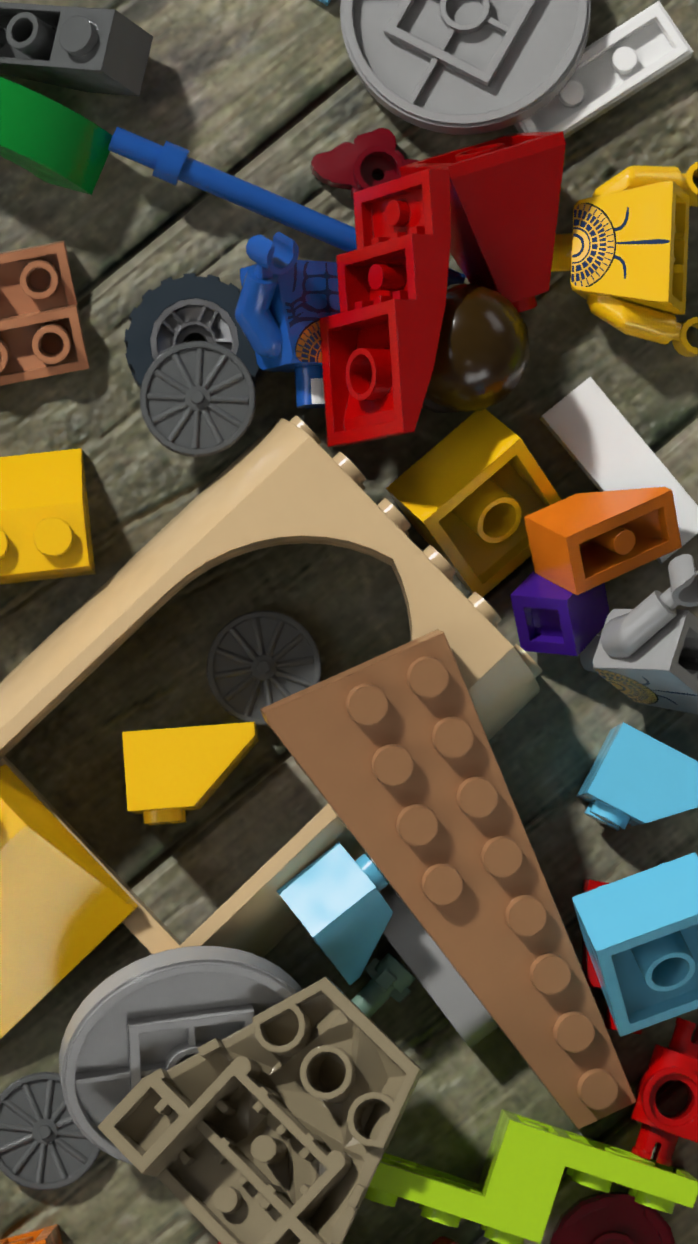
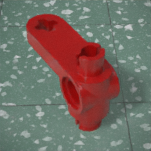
(666, 1064)

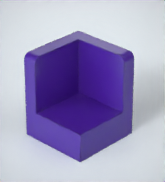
(556, 619)

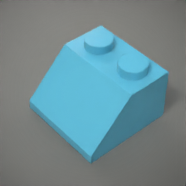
(638, 780)
(645, 942)

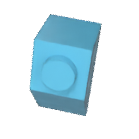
(340, 907)

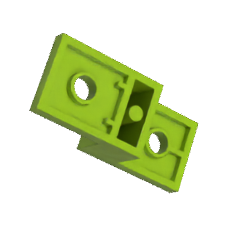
(523, 1180)

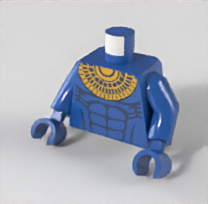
(283, 309)

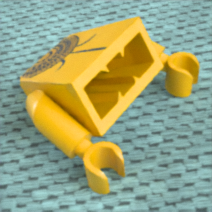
(634, 252)

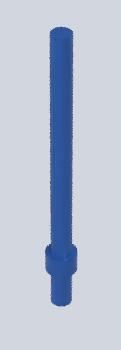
(173, 164)

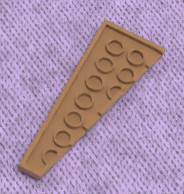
(428, 804)

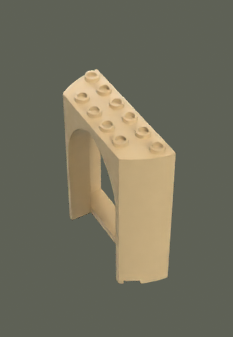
(268, 497)

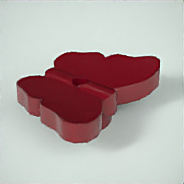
(354, 163)

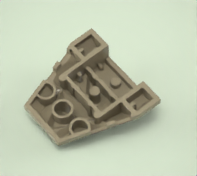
(273, 1123)

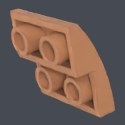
(39, 315)

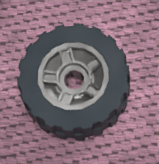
(182, 312)

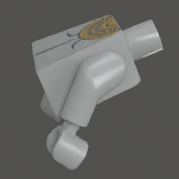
(654, 647)

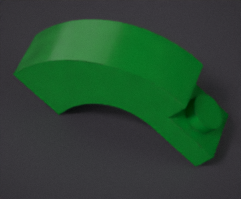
(50, 139)

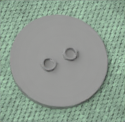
(464, 61)
(155, 1019)

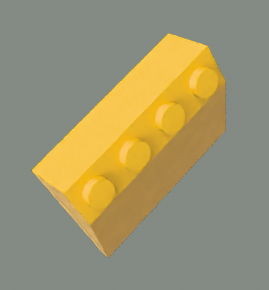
(51, 901)

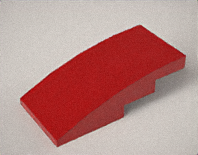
(391, 309)

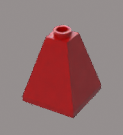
(504, 210)

